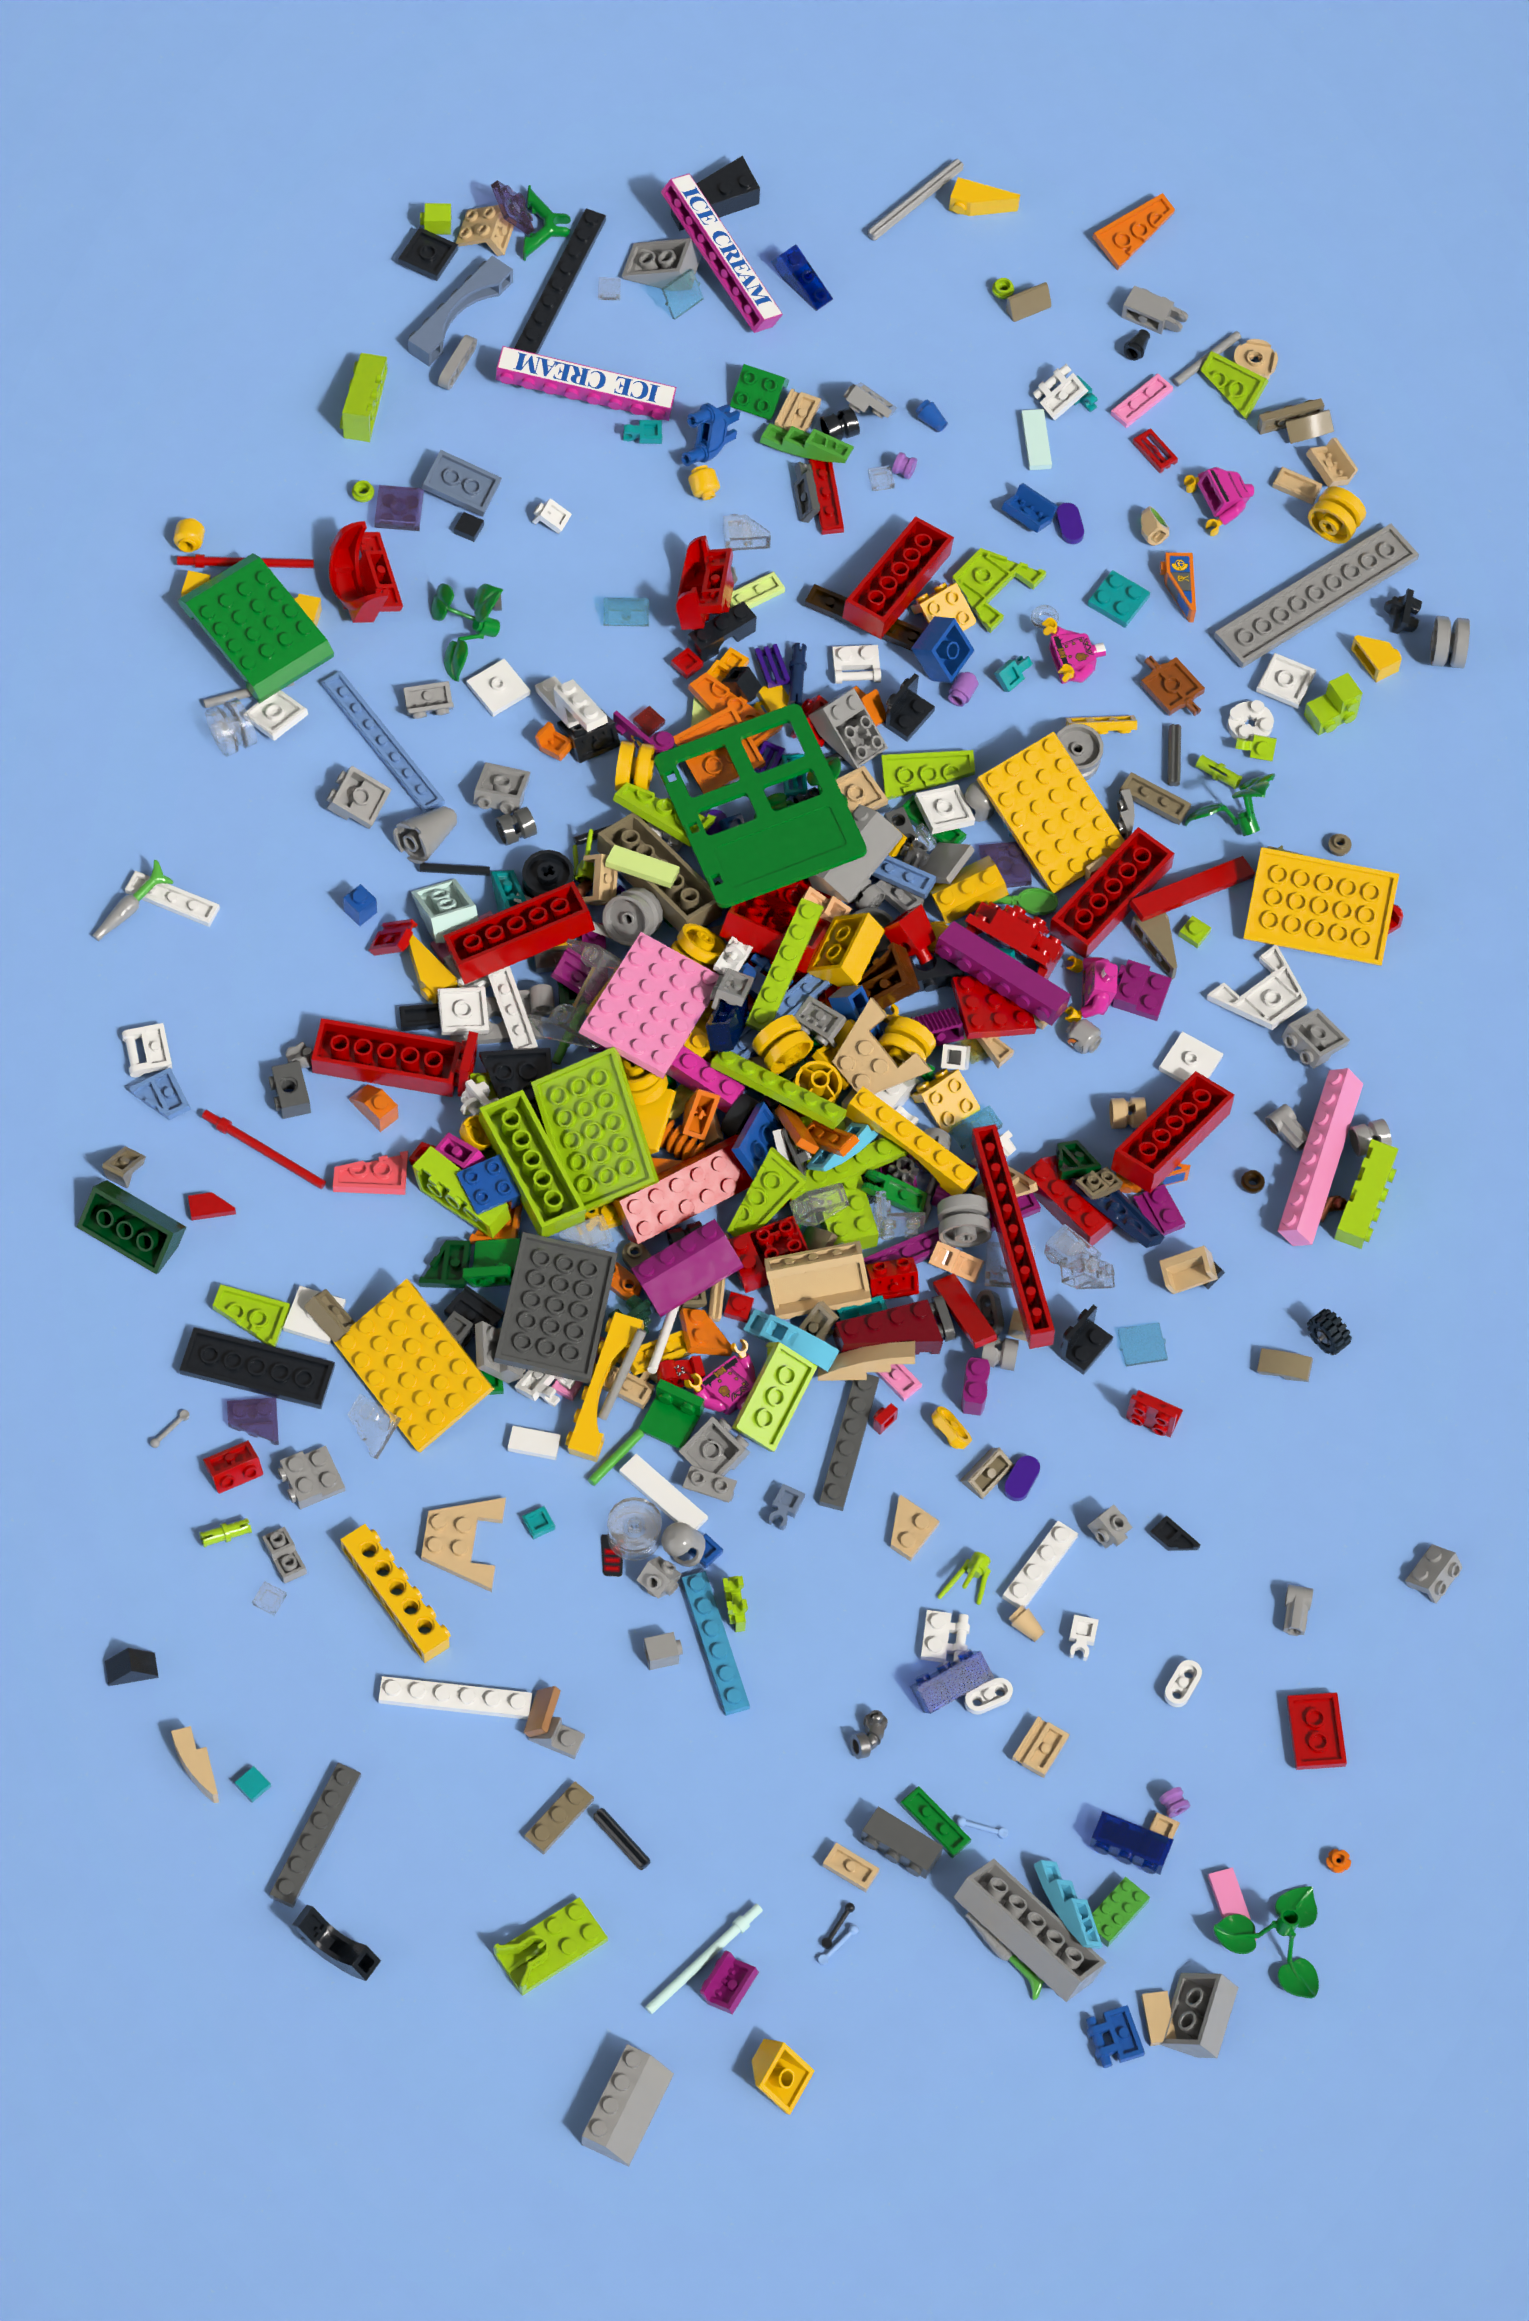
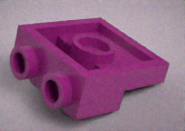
(1141, 990)

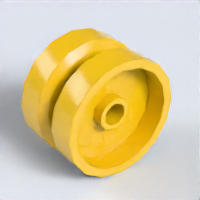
(1337, 515)
(632, 767)
(699, 945)
(906, 1037)
(782, 1044)
(643, 1084)

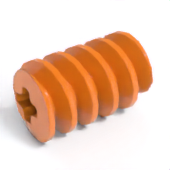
(679, 1143)

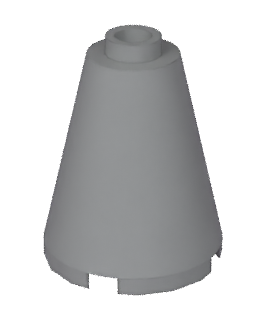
(424, 833)

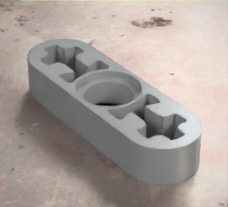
(457, 362)

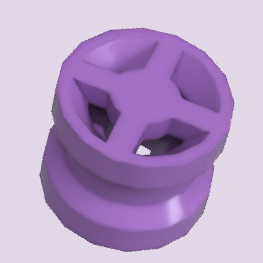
(904, 465)
(1174, 1802)

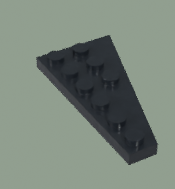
(515, 1070)

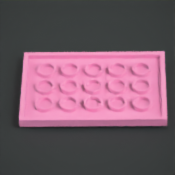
(650, 1005)

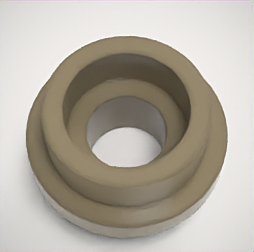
(1339, 850)

